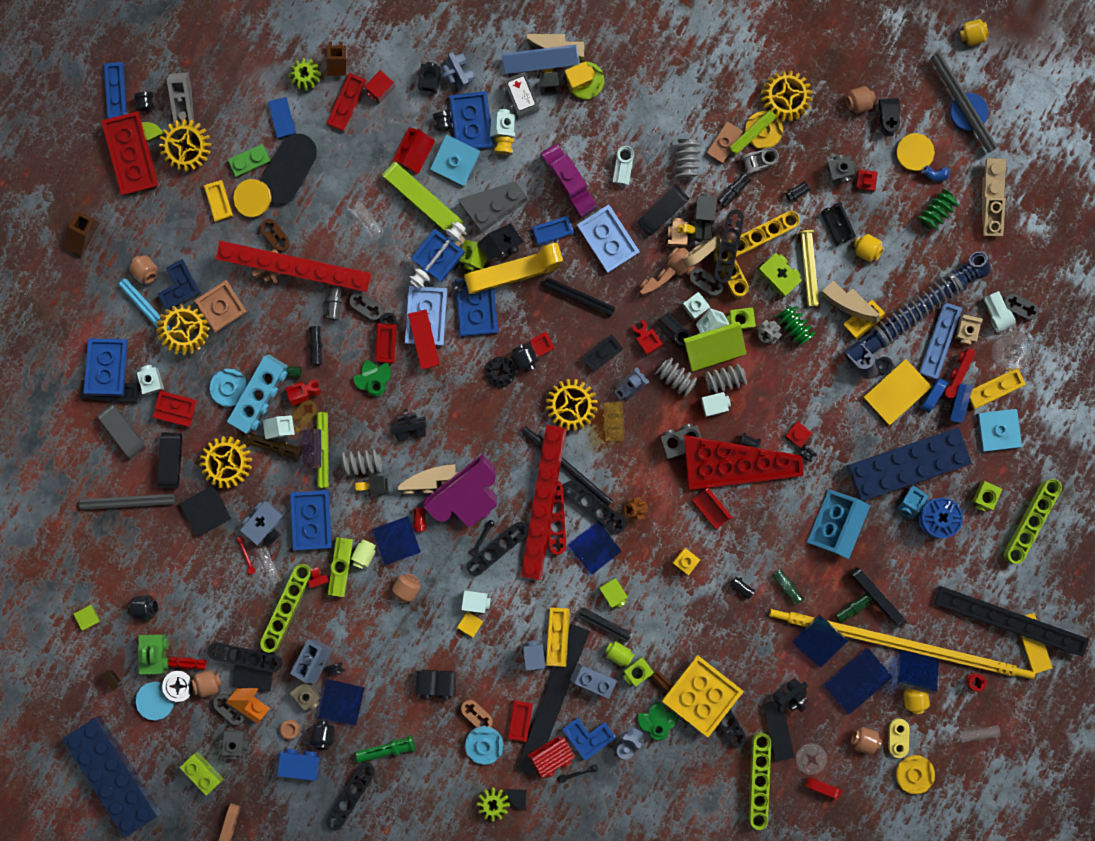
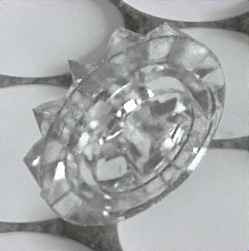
(811, 749)

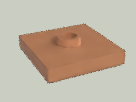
(221, 306)

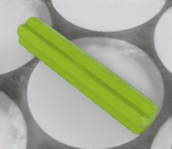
(753, 132)

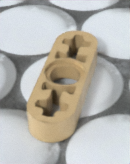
(702, 250)

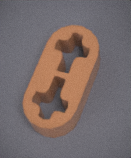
(480, 711)

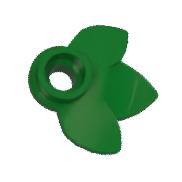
(373, 375)
(657, 718)

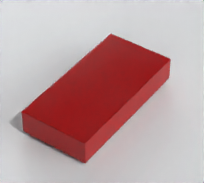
(386, 343)
(520, 721)

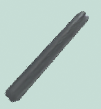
(963, 102)

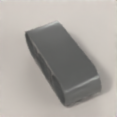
(121, 430)

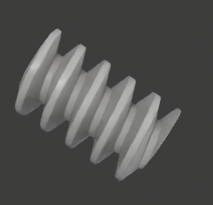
(687, 158)
(676, 376)
(725, 378)
(361, 462)

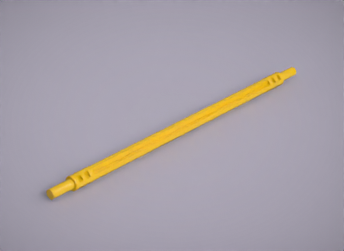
(910, 646)

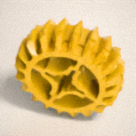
(794, 95)
(182, 154)
(169, 336)
(564, 389)
(230, 454)

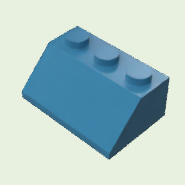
(838, 523)

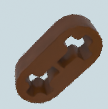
(272, 238)

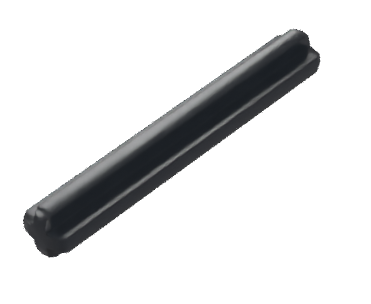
(578, 296)

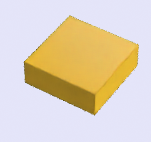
(470, 624)

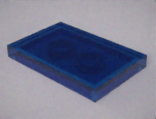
(858, 680)

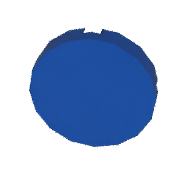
(960, 119)

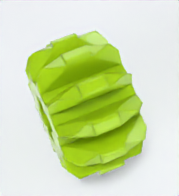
(302, 67)
(486, 805)

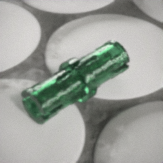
(788, 587)

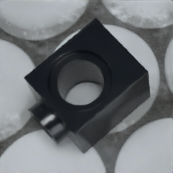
(429, 85)

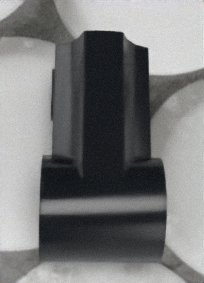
(673, 328)

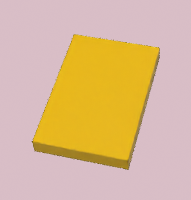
(897, 392)

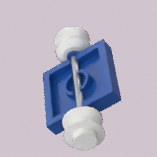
(438, 255)

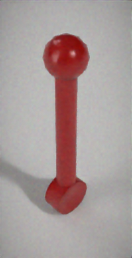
(251, 570)

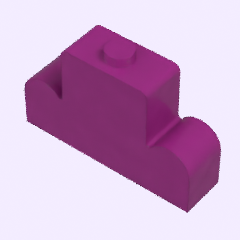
(569, 180)
(465, 494)

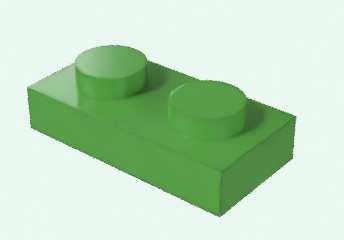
(249, 160)

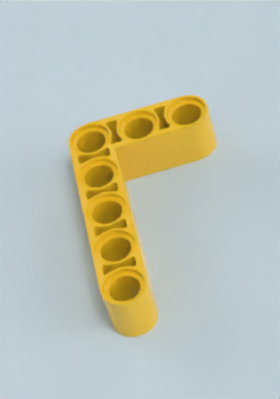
(750, 245)
(546, 261)

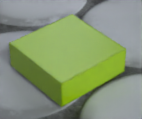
(87, 617)

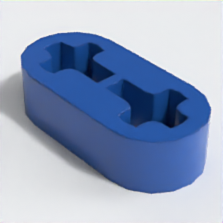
(933, 395)

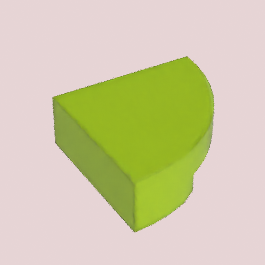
(152, 131)

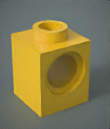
(579, 76)
(686, 561)

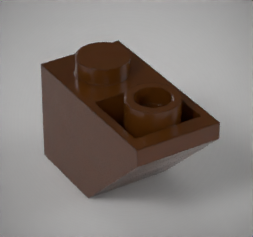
(80, 233)

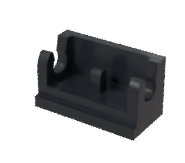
(838, 224)

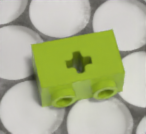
(782, 285)
(201, 773)

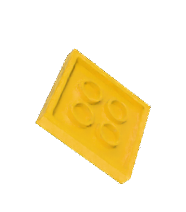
(702, 696)

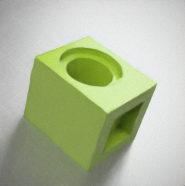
(474, 256)
(747, 313)
(994, 493)
(614, 593)
(646, 672)

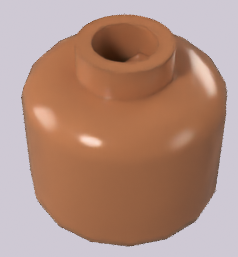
(860, 99)
(677, 263)
(143, 269)
(406, 588)
(206, 683)
(866, 740)

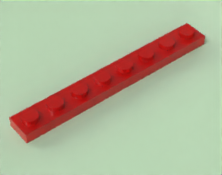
(293, 266)
(543, 502)

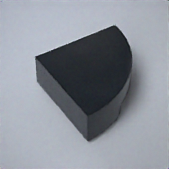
(272, 537)
(517, 797)

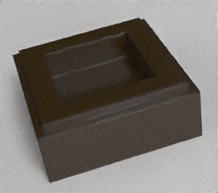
(112, 679)

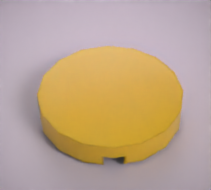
(769, 136)
(915, 152)
(252, 198)
(915, 774)

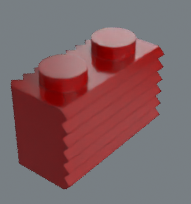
(551, 757)

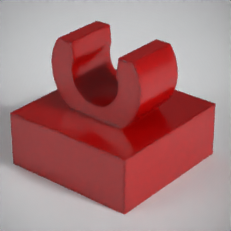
(866, 180)
(318, 578)

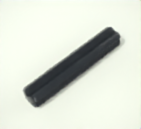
(604, 624)

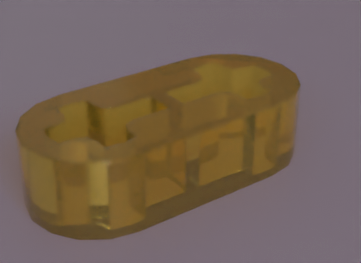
(307, 418)

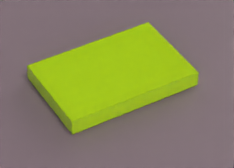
(715, 346)

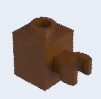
(336, 59)

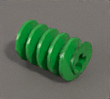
(938, 210)
(795, 325)

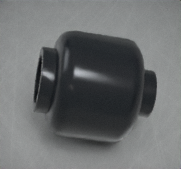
(524, 357)
(143, 607)
(321, 735)

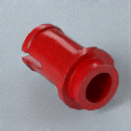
(419, 520)

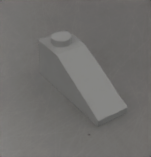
(181, 98)

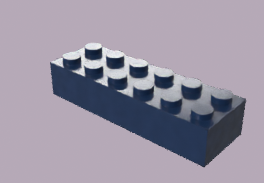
(909, 464)
(112, 776)

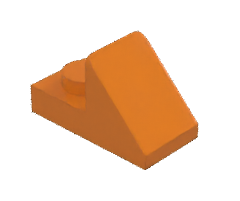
(247, 704)

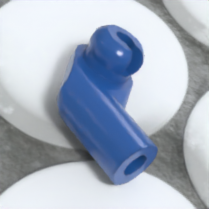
(936, 176)

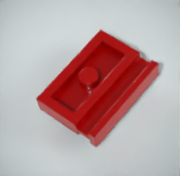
(175, 408)

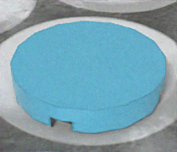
(227, 387)
(152, 702)
(484, 745)

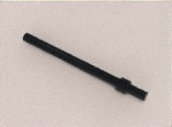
(537, 441)

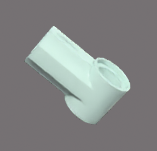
(623, 167)
(1001, 317)

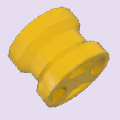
(504, 145)

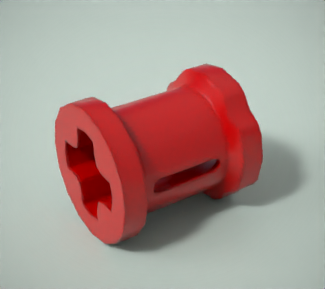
(980, 685)

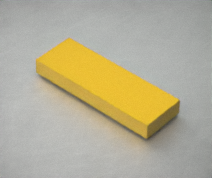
(996, 388)
(557, 637)
(1036, 652)

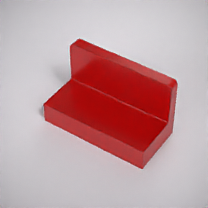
(413, 149)
(712, 508)

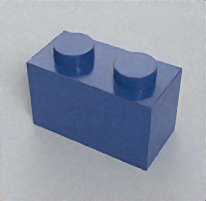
(299, 765)

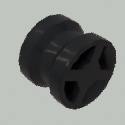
(144, 101)
(442, 121)

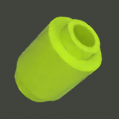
(619, 654)

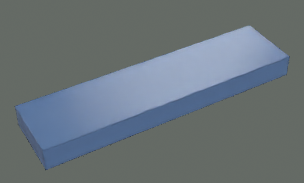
(541, 59)
(940, 341)

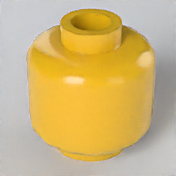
(974, 32)
(868, 248)
(916, 701)

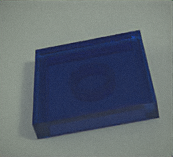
(396, 540)
(594, 548)
(820, 641)
(918, 672)
(341, 702)

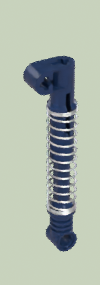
(882, 335)

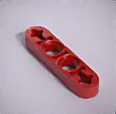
(560, 516)

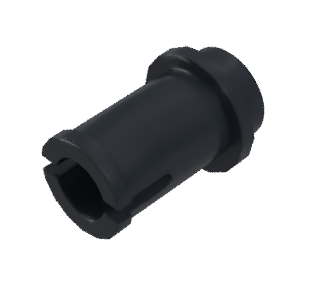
(798, 191)
(742, 587)

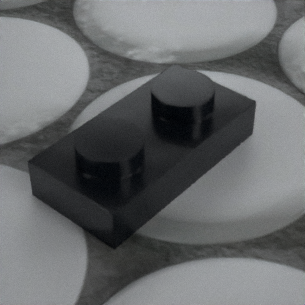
(602, 353)

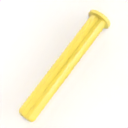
(809, 267)

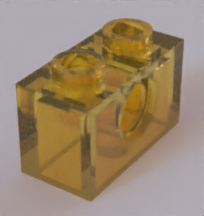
(613, 422)

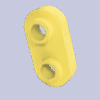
(898, 738)

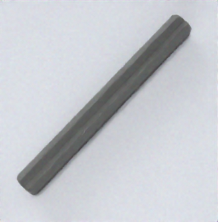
(131, 501)

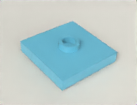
(455, 160)
(999, 430)

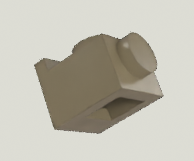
(306, 688)

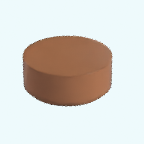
(290, 729)

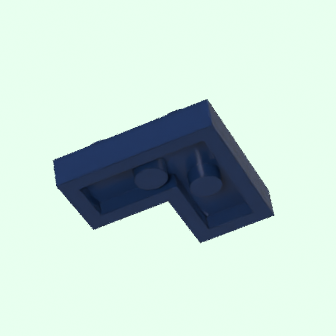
(183, 288)

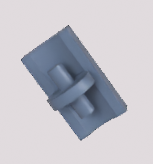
(454, 72)
(631, 385)
(628, 744)

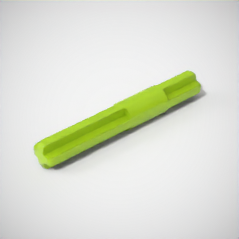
(322, 473)

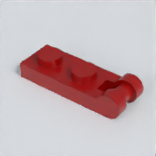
(958, 374)

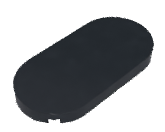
(290, 168)

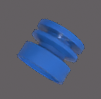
(929, 514)

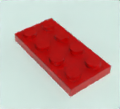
(130, 153)

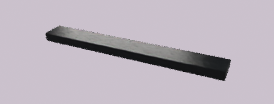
(1011, 621)
(553, 698)

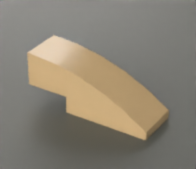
(543, 41)
(850, 303)

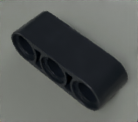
(663, 210)
(169, 460)

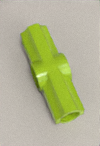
(338, 580)

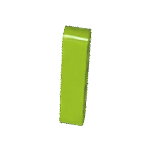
(420, 197)
(1040, 516)
(279, 615)
(762, 790)

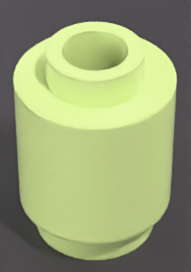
(363, 554)

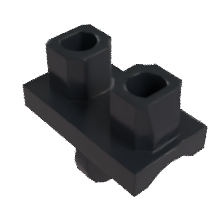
(409, 423)
(794, 699)

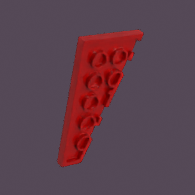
(724, 463)

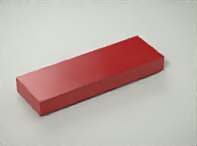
(346, 102)
(424, 339)

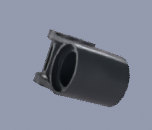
(889, 112)

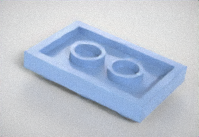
(608, 238)
(435, 302)

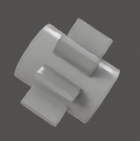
(769, 332)

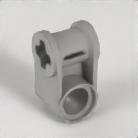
(758, 161)

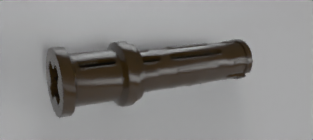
(281, 448)

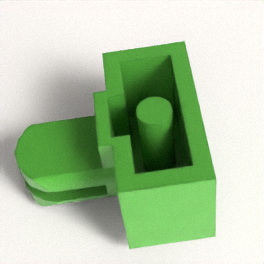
(153, 654)

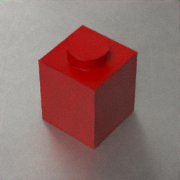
(379, 87)

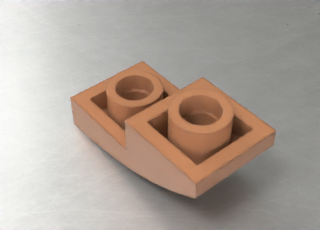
(652, 285)

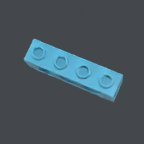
(239, 416)

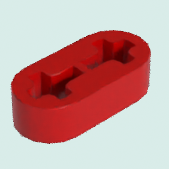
(824, 788)

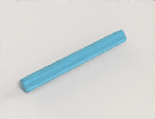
(142, 304)

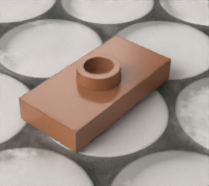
(721, 146)

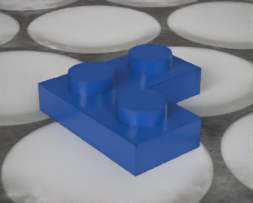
(586, 742)

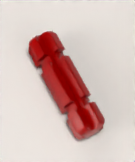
(187, 663)

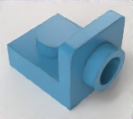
(912, 502)

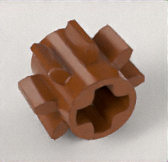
(635, 509)

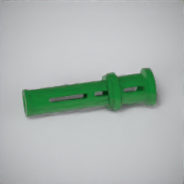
(395, 747)

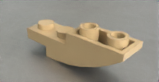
(993, 197)
(428, 479)

